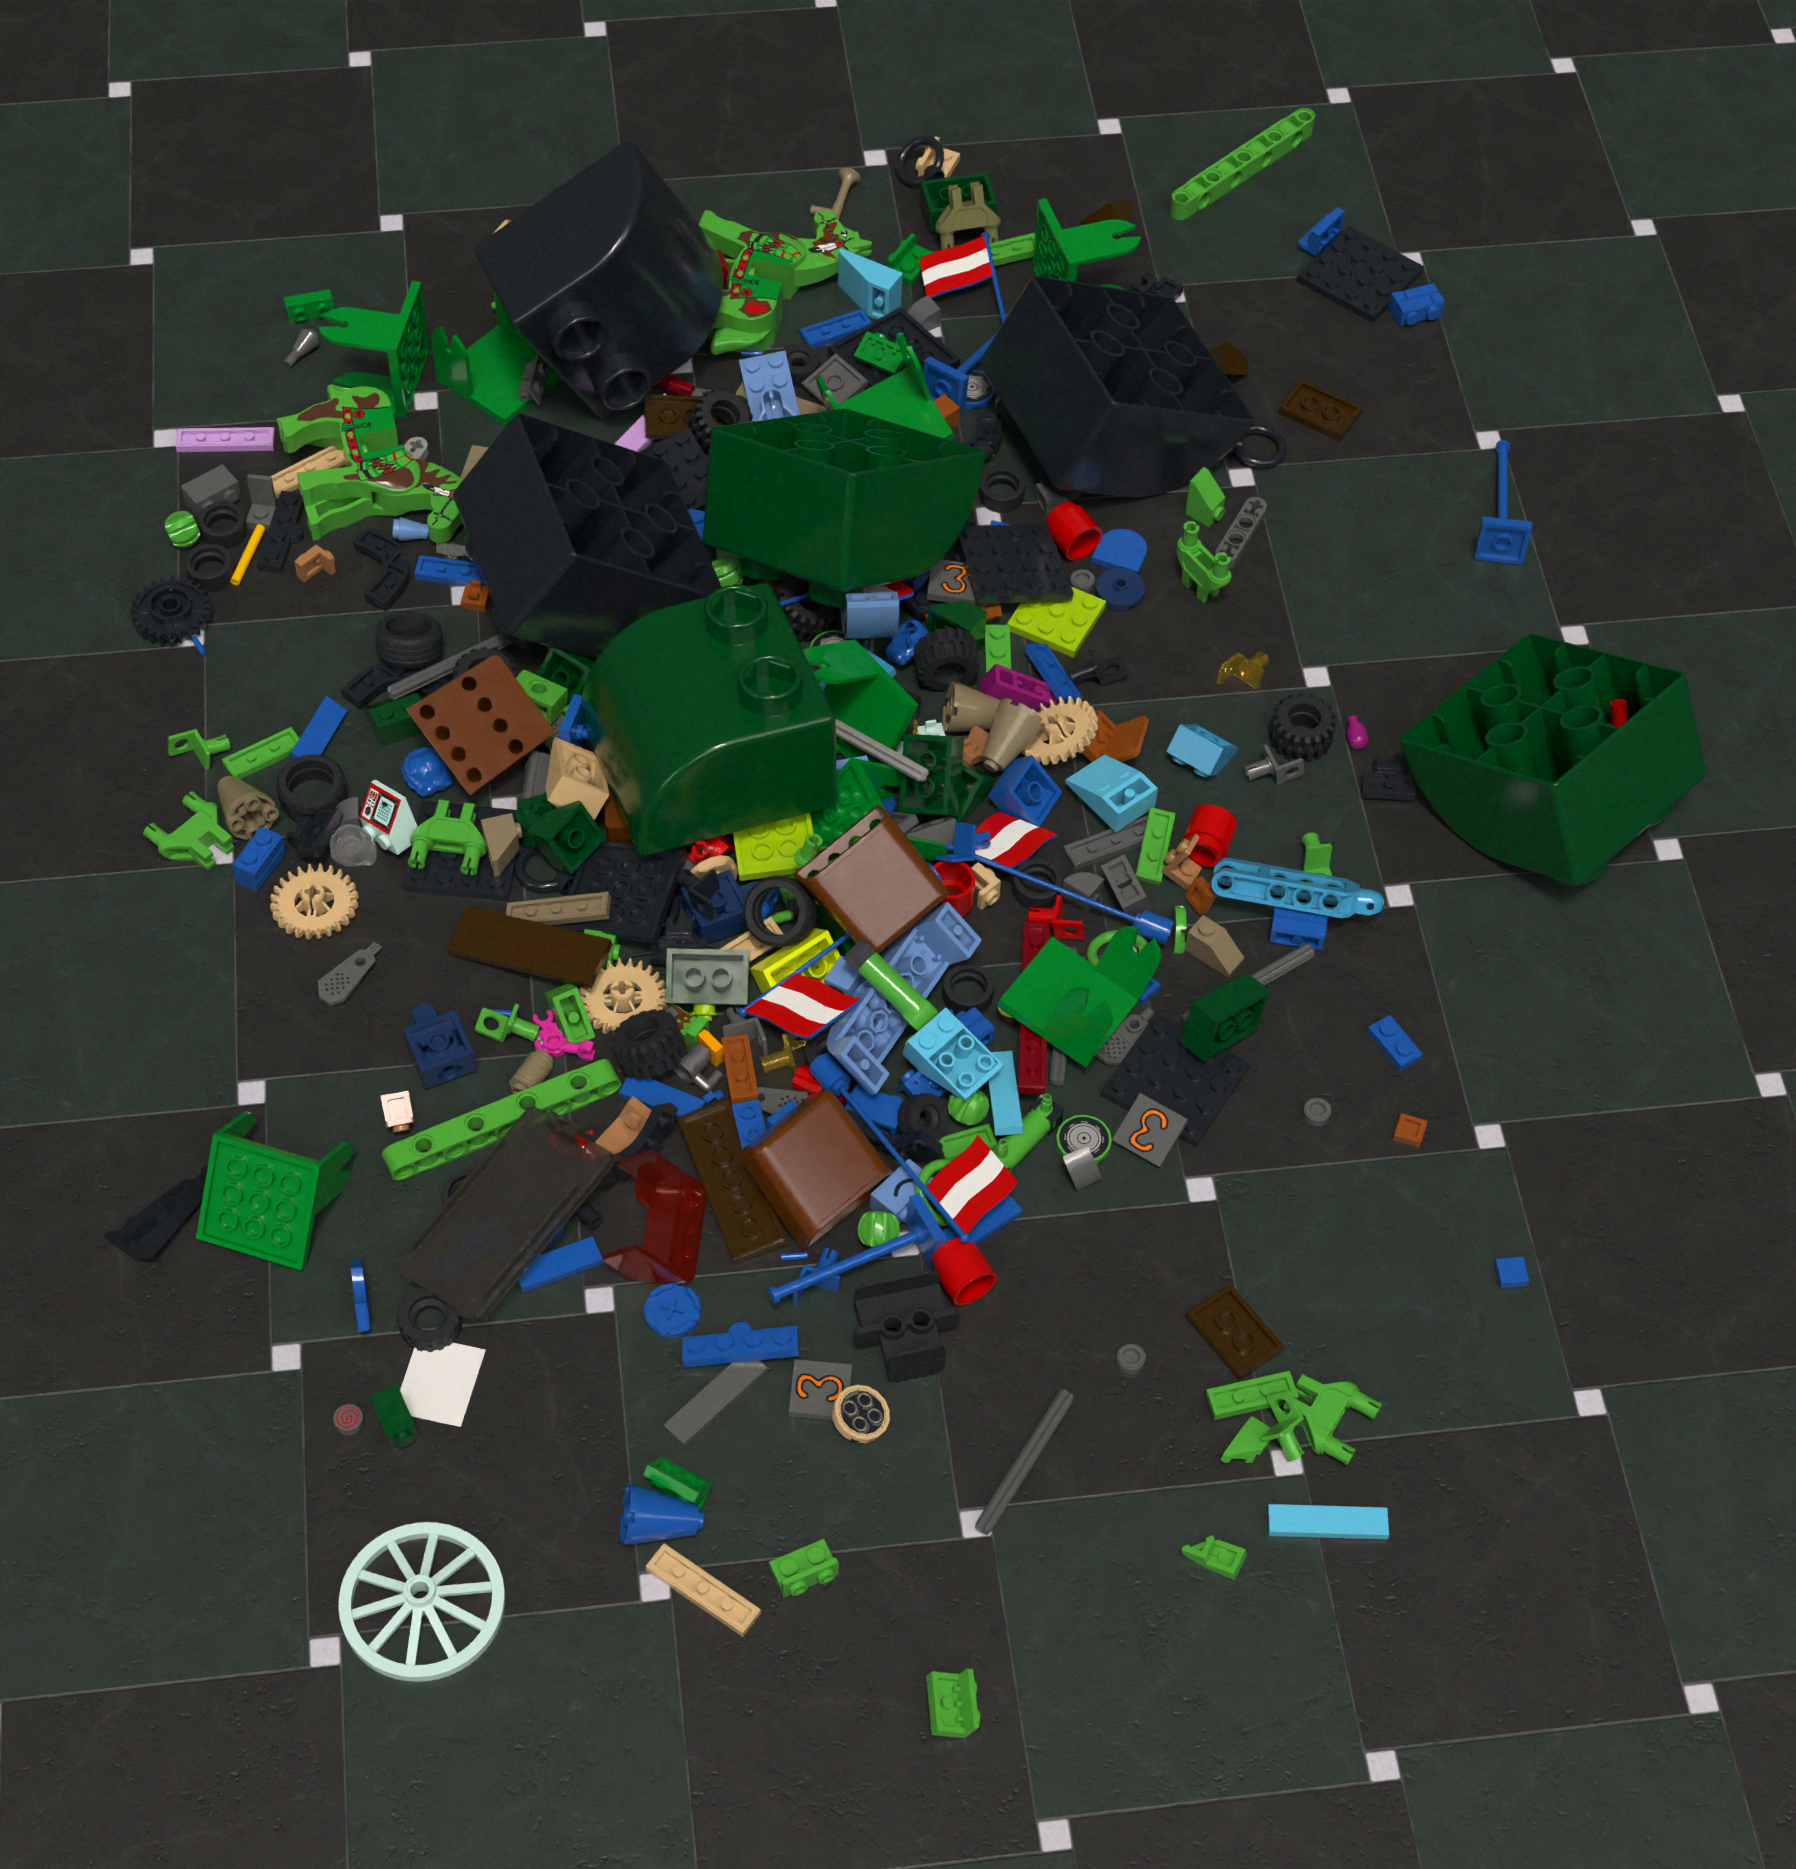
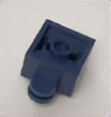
(727, 906)
(438, 1046)

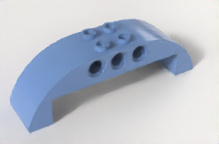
(870, 615)
(873, 1026)

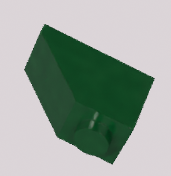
(394, 1417)

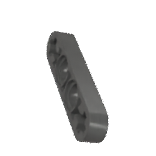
(1240, 532)

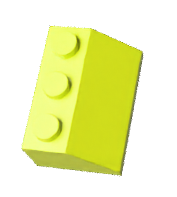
(790, 958)

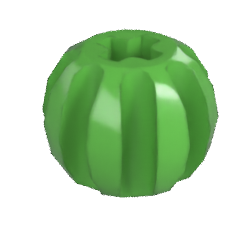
(182, 529)
(727, 571)
(969, 1111)
(877, 1228)

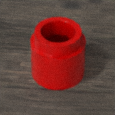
(1073, 530)
(1216, 832)
(960, 881)
(963, 1271)

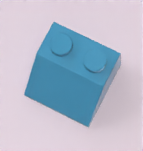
(1200, 749)

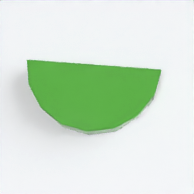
(1179, 917)

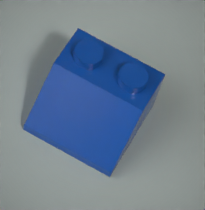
(1025, 791)

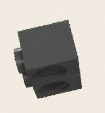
(1126, 886)

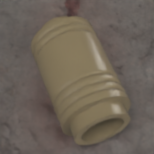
(532, 1071)

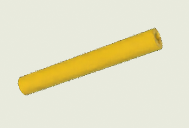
(247, 554)

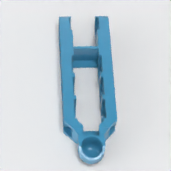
(1256, 883)

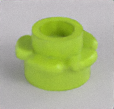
(704, 1010)

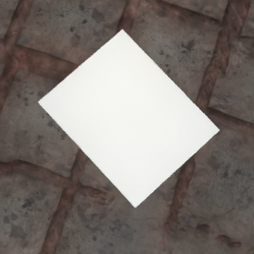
(441, 1382)

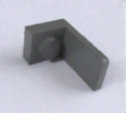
(262, 500)

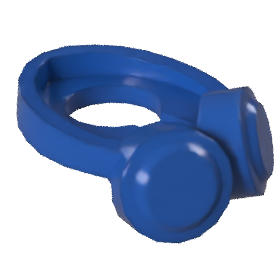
(769, 903)

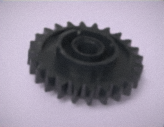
(171, 610)

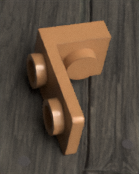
(1179, 866)
(625, 1127)

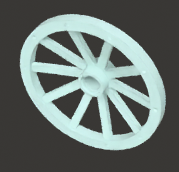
(422, 1606)

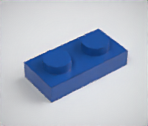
(1394, 1043)

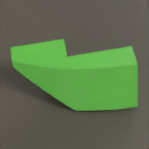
(1247, 1442)
(1217, 1556)

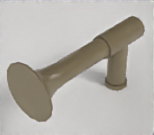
(848, 177)

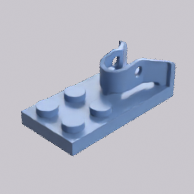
(769, 386)

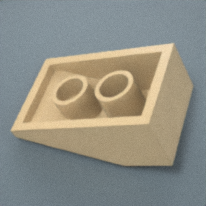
(575, 776)

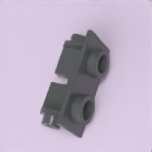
(534, 380)

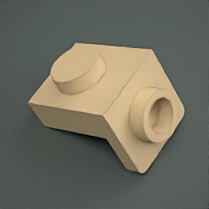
(987, 885)

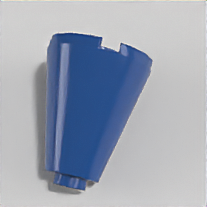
(656, 1516)

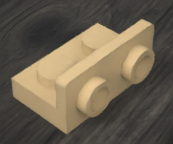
(950, 160)

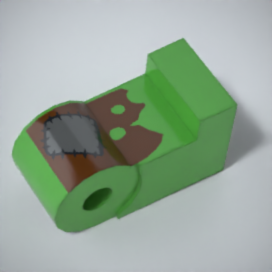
(688, 1024)

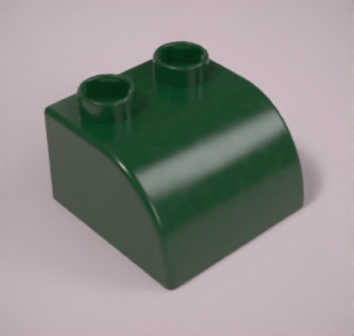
(837, 500)
(710, 720)
(1536, 770)

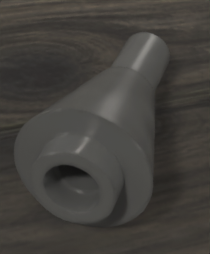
(306, 342)

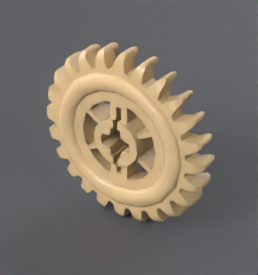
(1082, 722)
(311, 889)
(622, 996)

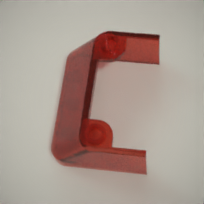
(672, 1224)

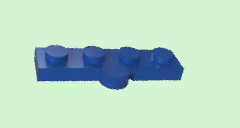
(740, 1345)

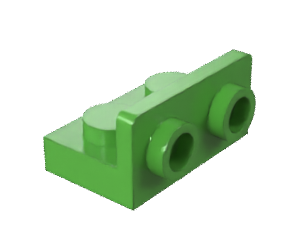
(804, 1568)

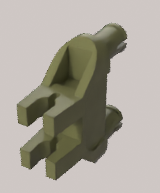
(966, 215)

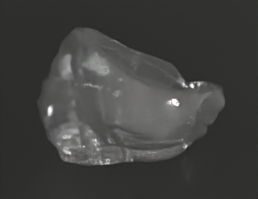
(353, 846)

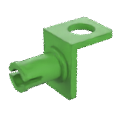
(202, 747)
(1316, 856)
(506, 1025)
(1286, 1424)

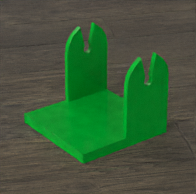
(1061, 251)
(400, 335)
(489, 369)
(897, 399)
(862, 695)
(857, 795)
(1078, 1002)
(266, 1197)

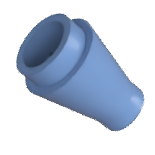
(408, 530)

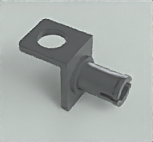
(1269, 765)
(740, 1026)

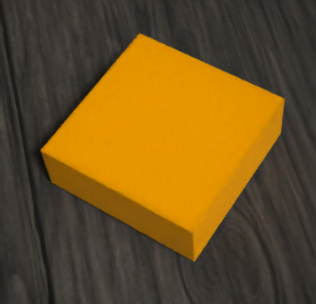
(713, 1046)

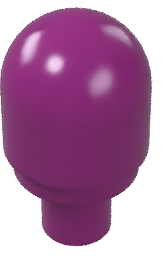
(1356, 734)

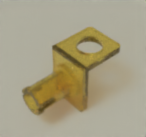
(1246, 669)
(783, 1057)

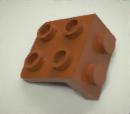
(1117, 741)

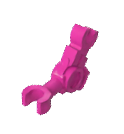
(556, 1044)

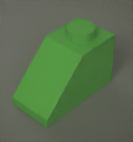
(1205, 499)
(570, 1013)

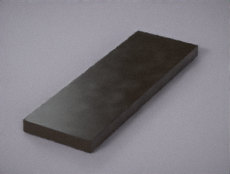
(529, 947)
(735, 1197)

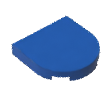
(1121, 550)

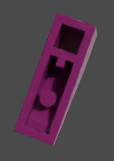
(1007, 683)

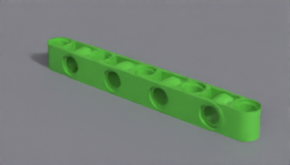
(1242, 164)
(456, 1136)

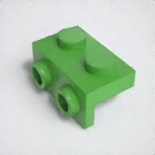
(953, 1703)

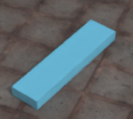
(1005, 1098)
(1328, 1521)

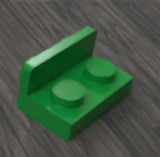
(907, 260)
(308, 305)
(880, 353)
(678, 1481)

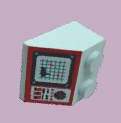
(387, 818)

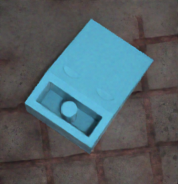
(869, 284)
(1114, 791)
(951, 1055)

